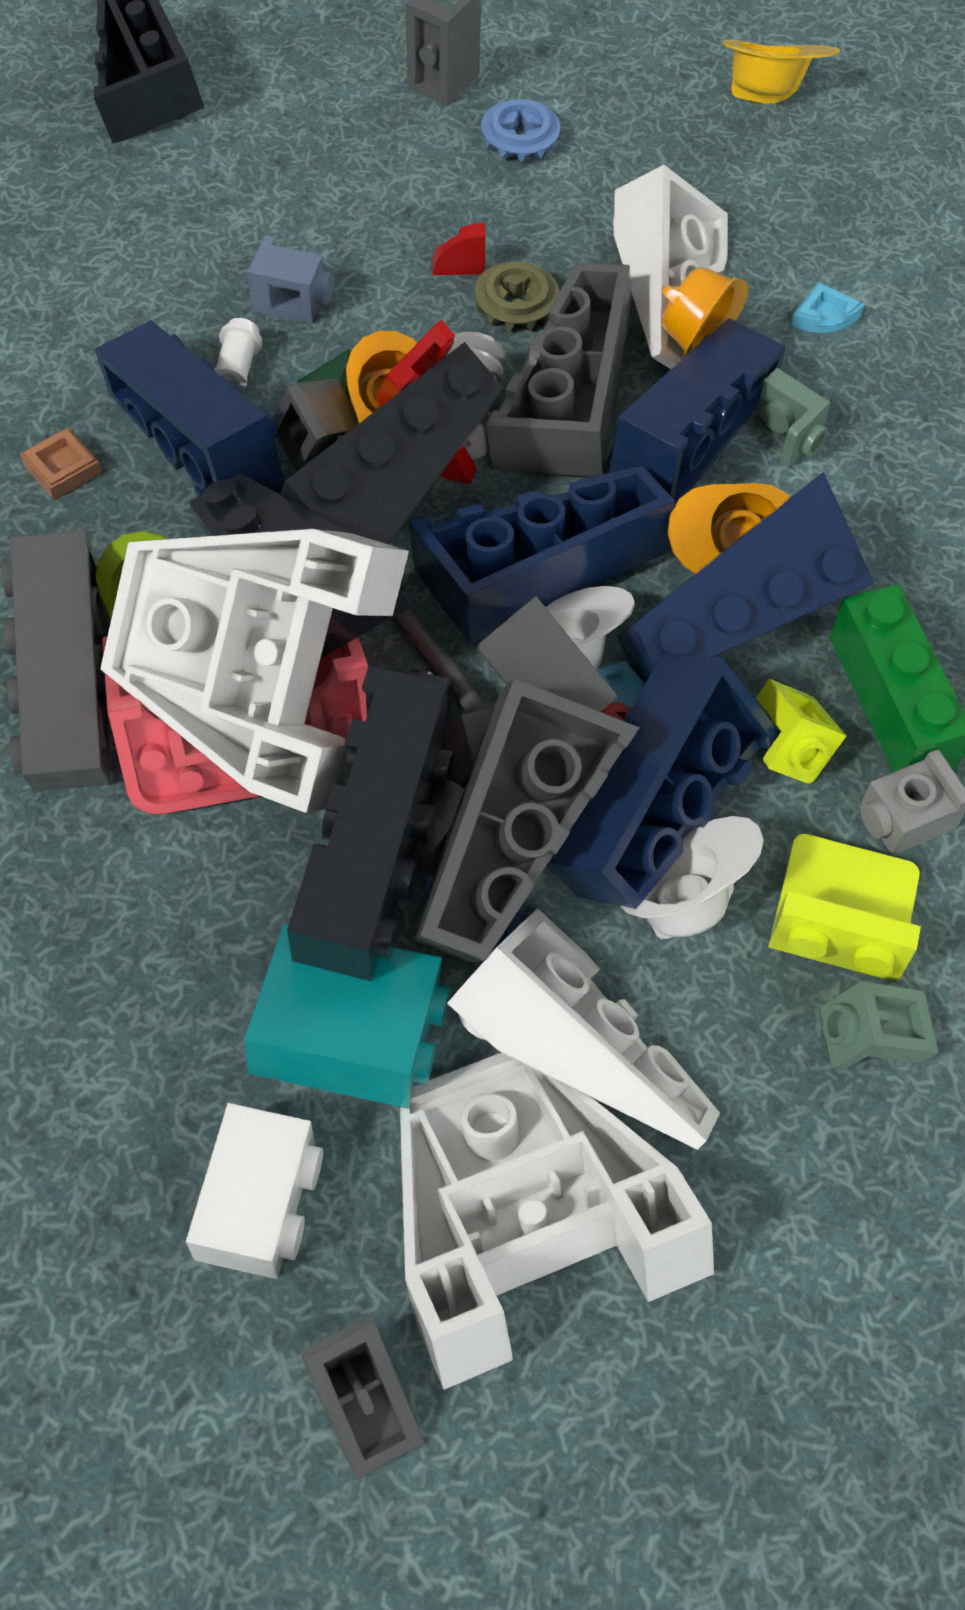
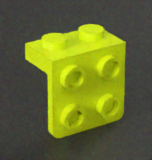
(847, 908)

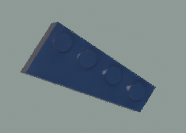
(696, 408)
(190, 409)
(540, 547)
(766, 578)
(690, 745)

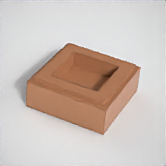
(60, 463)

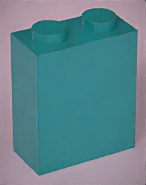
(347, 1030)

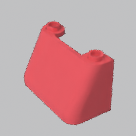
(171, 775)

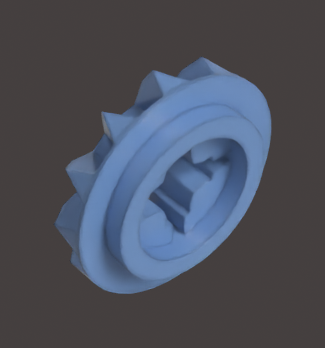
(537, 122)

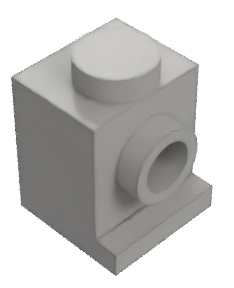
(914, 804)

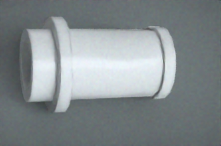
(239, 344)

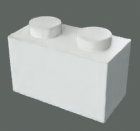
(253, 1192)

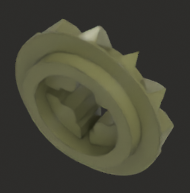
(513, 280)

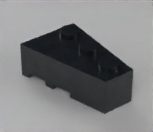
(140, 69)

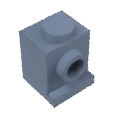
(288, 282)

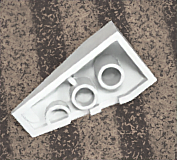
(664, 234)
(546, 1012)

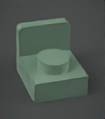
(796, 412)
(879, 1024)

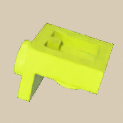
(806, 732)

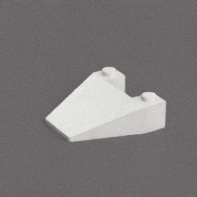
(231, 640)
(521, 1181)

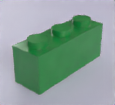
(898, 678)

